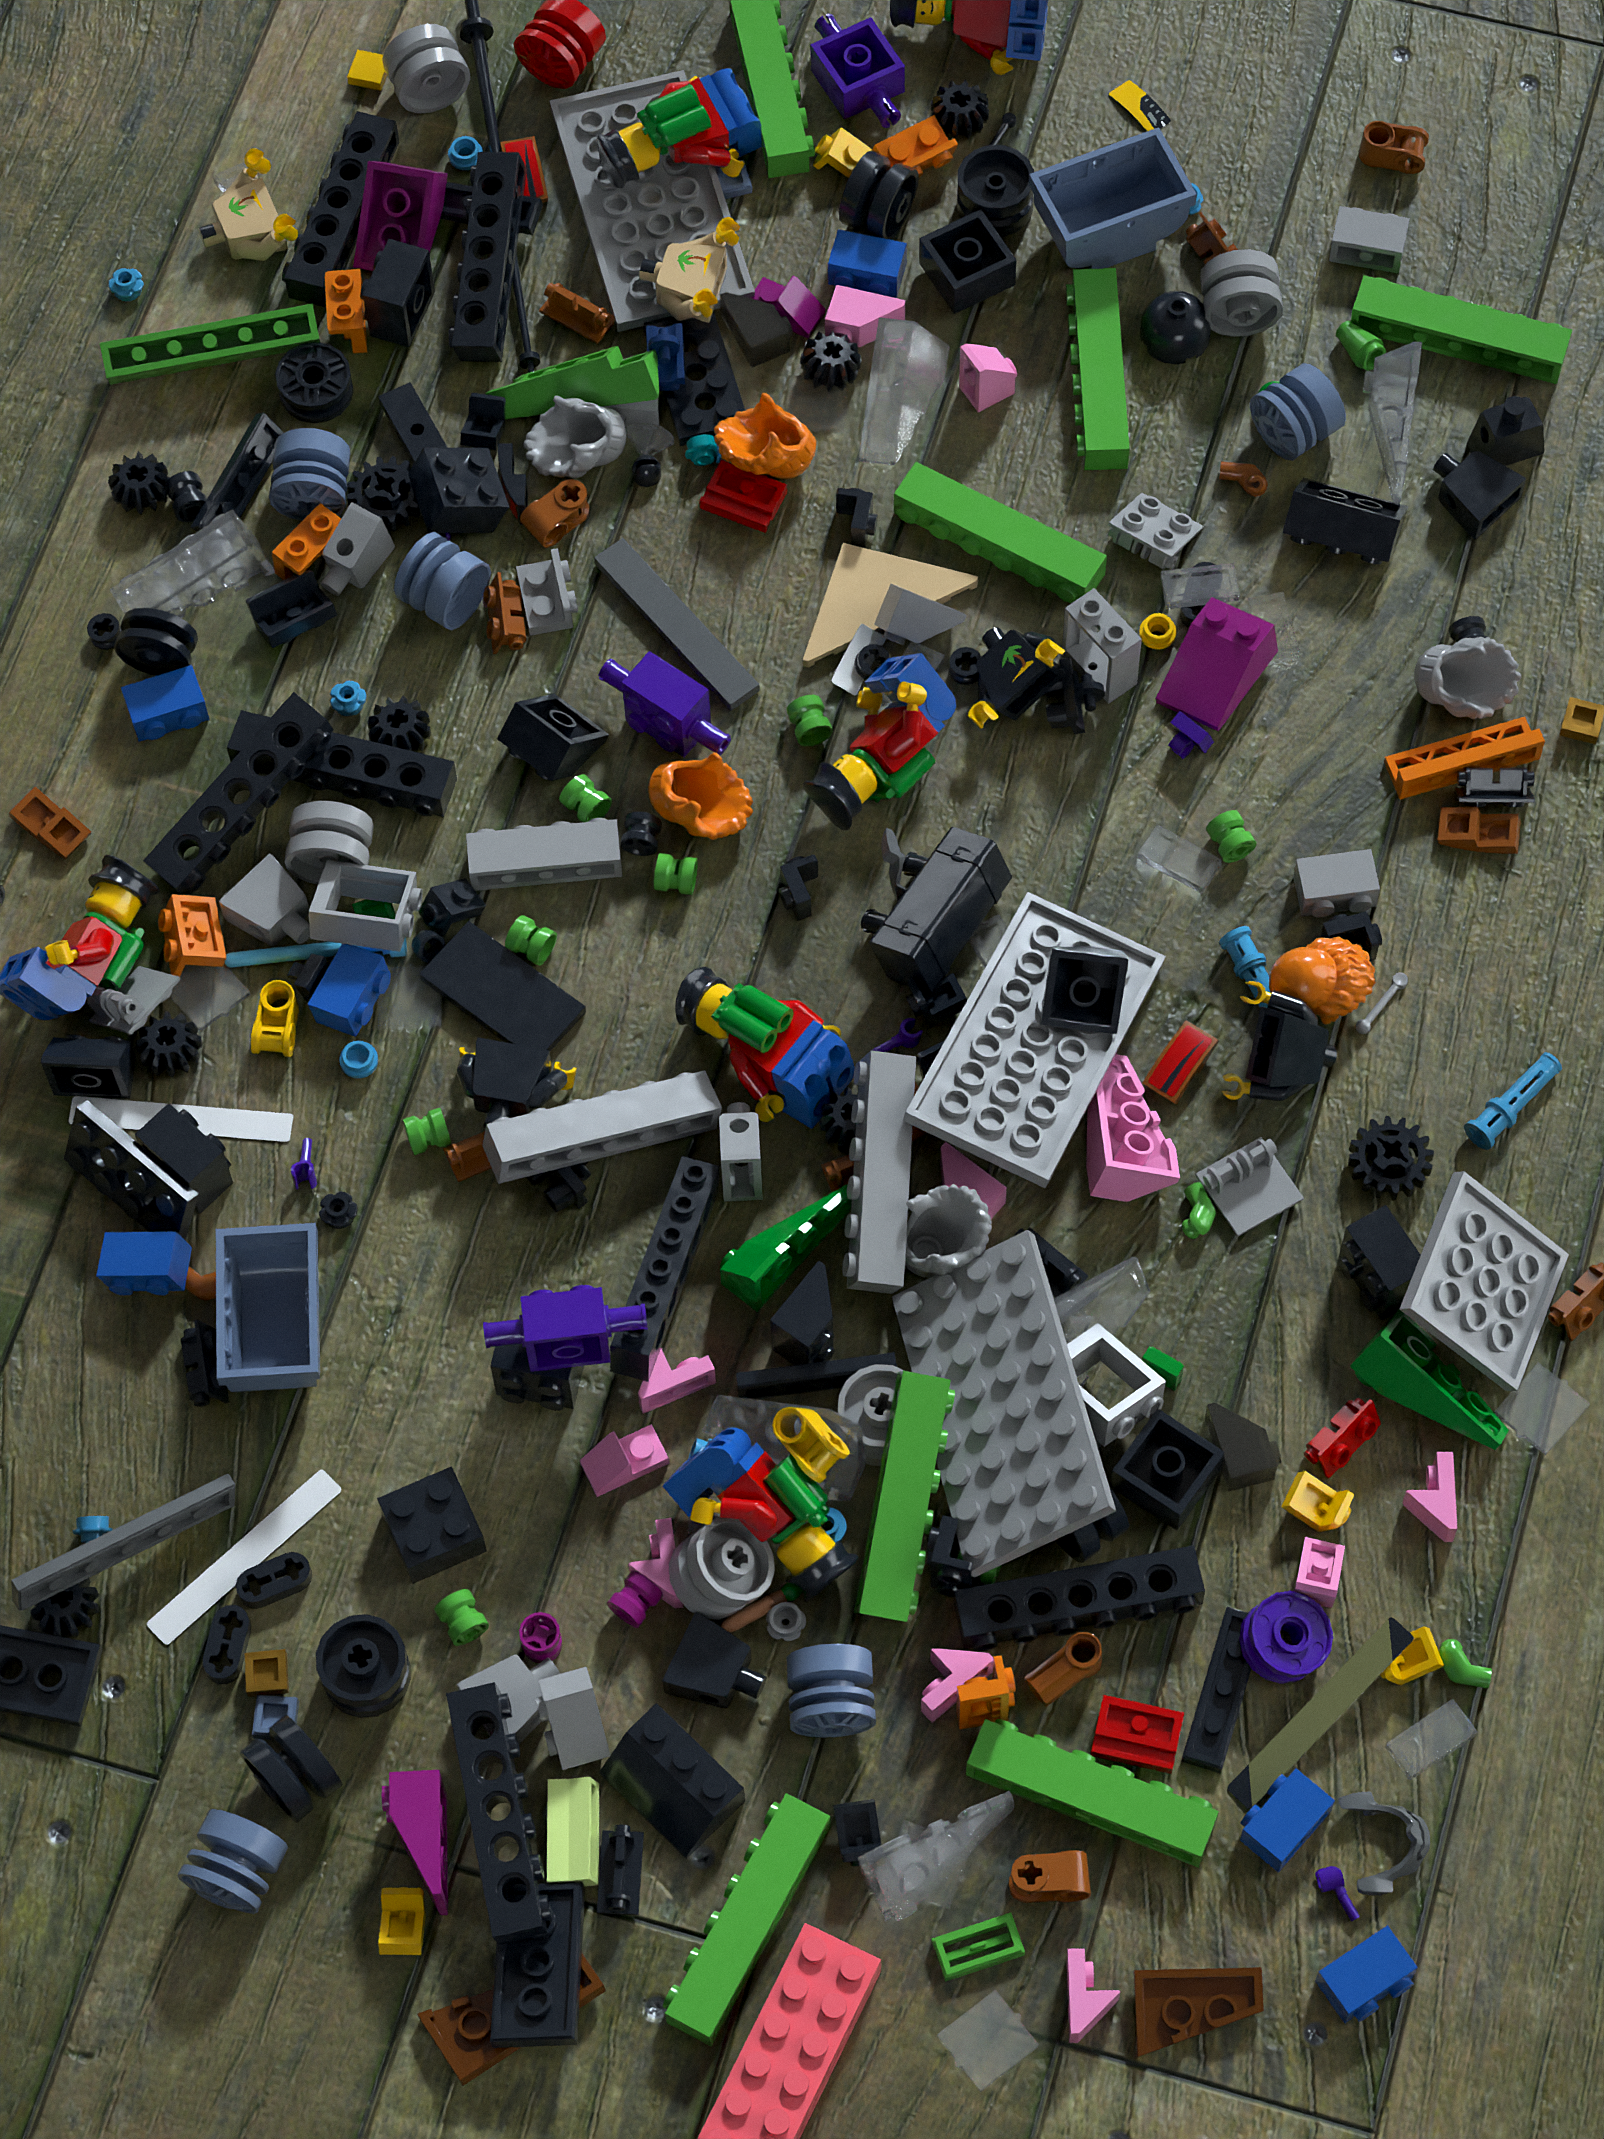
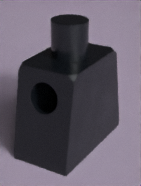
(1508, 432)
(1477, 490)
(711, 1666)

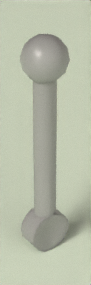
(1398, 982)

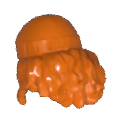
(766, 441)
(701, 796)
(1326, 975)

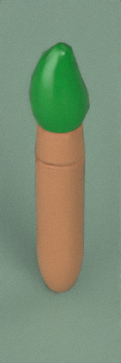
(760, 1608)

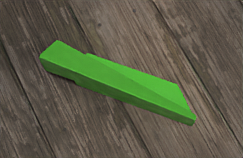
(594, 378)

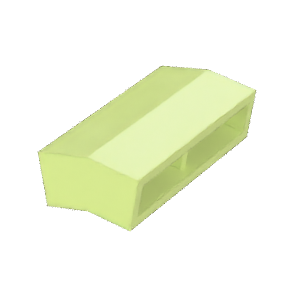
(573, 1831)

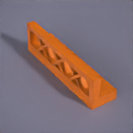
(1442, 771)

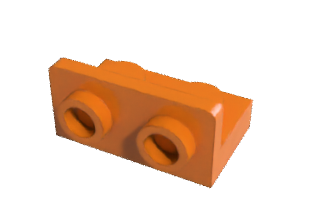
(919, 146)
(345, 307)
(304, 543)
(191, 932)
(986, 1698)

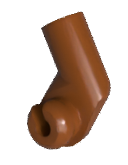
(1246, 475)
(201, 1286)

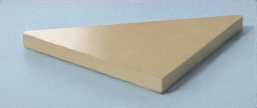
(860, 588)

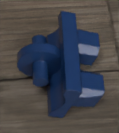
(670, 352)

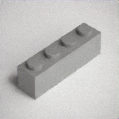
(544, 854)

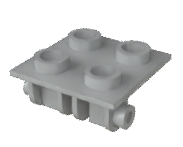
(1154, 526)
(135, 1000)
(1249, 1186)

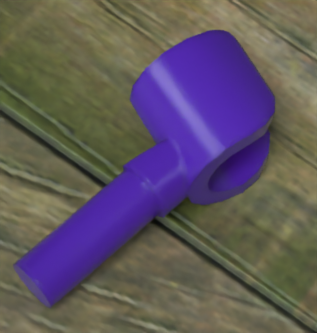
(902, 1038)
(304, 1168)
(1332, 1879)

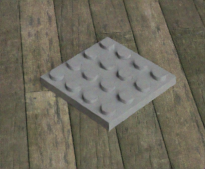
(1484, 1281)

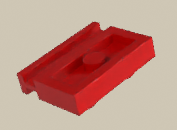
(743, 496)
(1137, 1734)

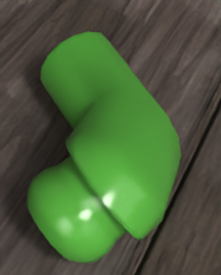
(1201, 1214)
(1459, 1668)

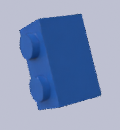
(867, 263)
(165, 703)
(350, 989)
(144, 1262)
(1285, 1819)
(1367, 1975)

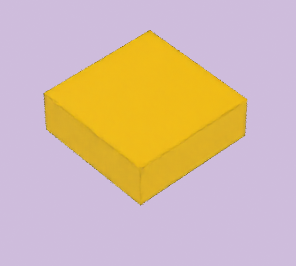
(367, 70)

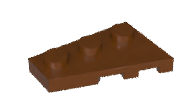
(1190, 2002)

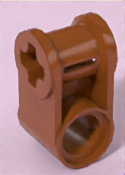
(1391, 145)
(555, 514)
(1056, 1875)

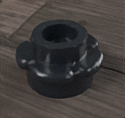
(338, 1219)

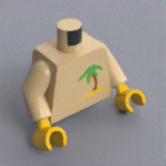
(248, 216)
(692, 273)

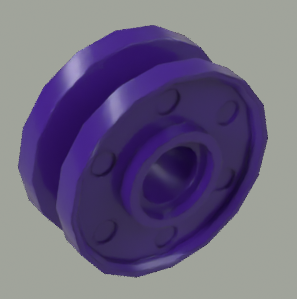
(1268, 1652)

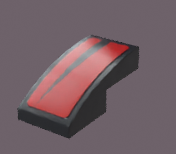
(513, 484)

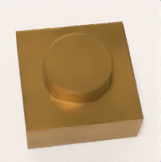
(1582, 720)
(266, 1672)

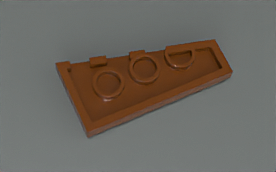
(464, 2028)

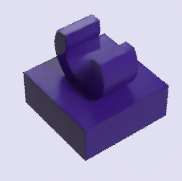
(1188, 735)

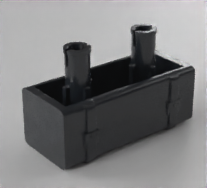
(938, 908)

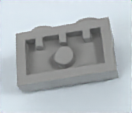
(545, 595)

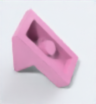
(669, 1385)
(623, 1460)
(1438, 1503)
(657, 1570)
(1320, 1571)
(957, 1668)
(1084, 2006)

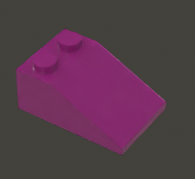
(398, 206)
(1217, 663)
(419, 1813)

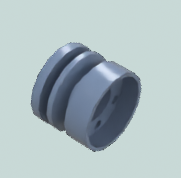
(1297, 411)
(309, 471)
(442, 580)
(830, 1690)
(236, 1852)

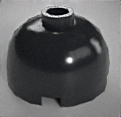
(1175, 327)

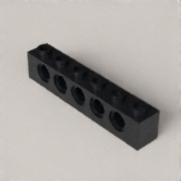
(336, 217)
(486, 339)
(364, 758)
(242, 773)
(666, 1266)
(1175, 1566)
(468, 1711)

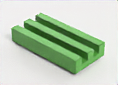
(983, 1962)

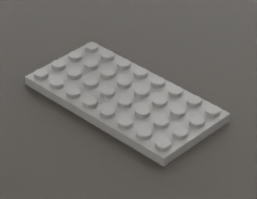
(647, 214)
(1003, 1078)
(1019, 1433)

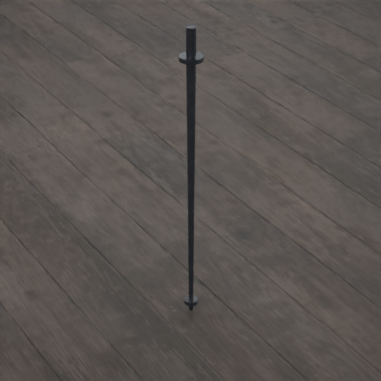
(476, 32)

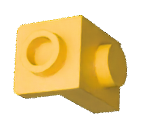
(840, 151)
(1317, 1503)
(1415, 1660)
(402, 1921)

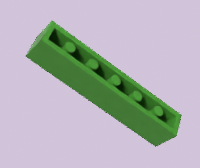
(770, 86)
(1461, 329)
(208, 344)
(1099, 368)
(998, 533)
(903, 1496)
(1092, 1792)
(747, 1919)

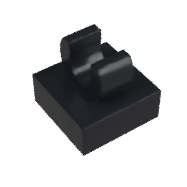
(308, 975)

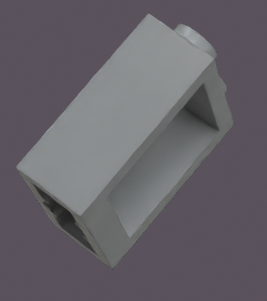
(1112, 649)
(365, 883)
(1097, 1346)

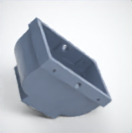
(1113, 200)
(267, 1307)

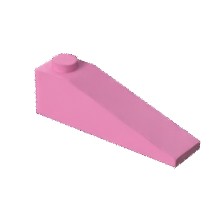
(1124, 1140)

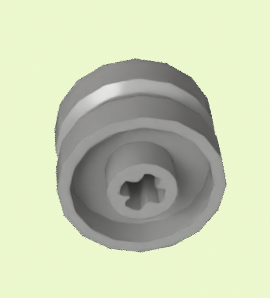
(426, 68)
(1241, 292)
(324, 833)
(868, 1401)
(720, 1569)

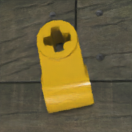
(275, 1027)
(815, 1445)

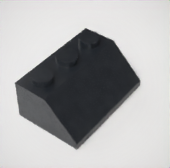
(1344, 521)
(672, 1781)

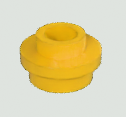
(1161, 623)

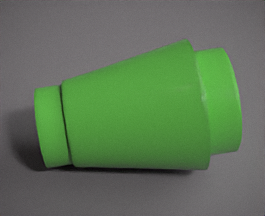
(1360, 344)

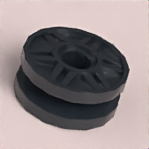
(309, 364)
(155, 641)

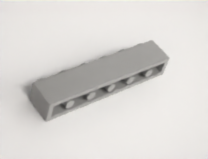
(601, 1126)
(880, 1173)

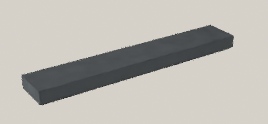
(677, 624)
(123, 1542)

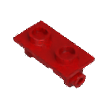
(1355, 1425)

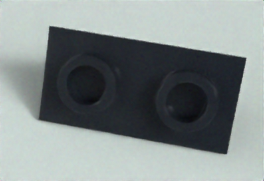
(1509, 790)
(1060, 1271)
(200, 1350)
(620, 1871)

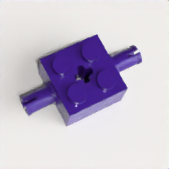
(858, 69)
(666, 705)
(565, 1327)

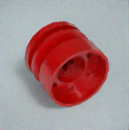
(559, 42)

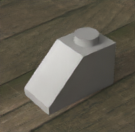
(914, 617)

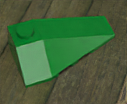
(773, 1255)
(1406, 1370)

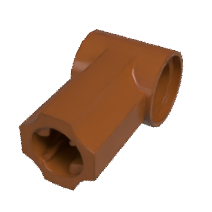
(1062, 1671)

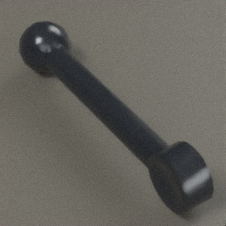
(1008, 121)

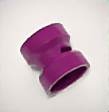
(634, 1599)
(538, 1629)

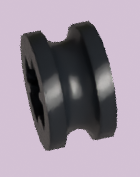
(101, 622)
(956, 659)
(862, 667)

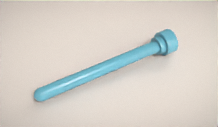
(295, 953)

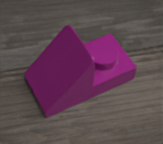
(793, 302)

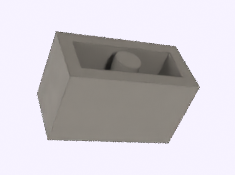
(1369, 239)
(1336, 883)
(573, 1717)

